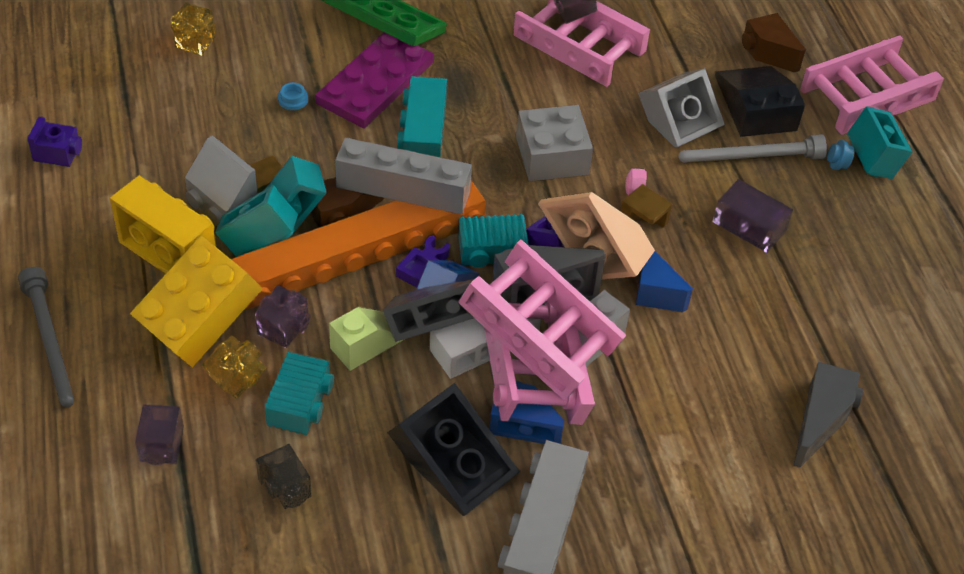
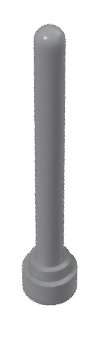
(812, 147)

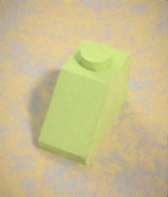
(360, 336)

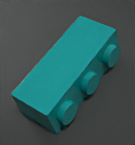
(423, 116)

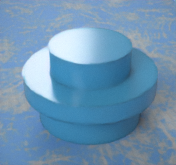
(292, 96)
(840, 155)

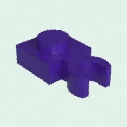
(414, 263)

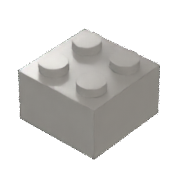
(554, 142)

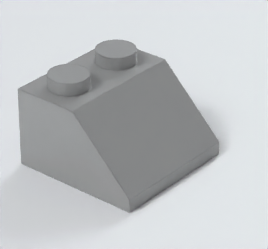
(682, 107)
(219, 180)

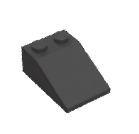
(578, 266)

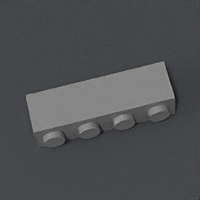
(403, 175)
(546, 510)

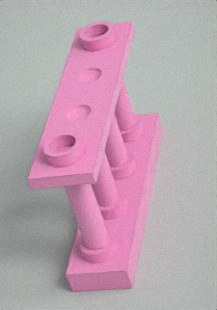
(603, 23)
(894, 97)
(525, 340)
(507, 395)

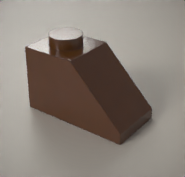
(773, 42)

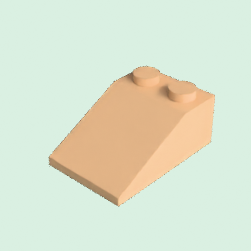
(592, 223)

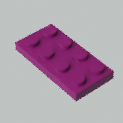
(373, 79)

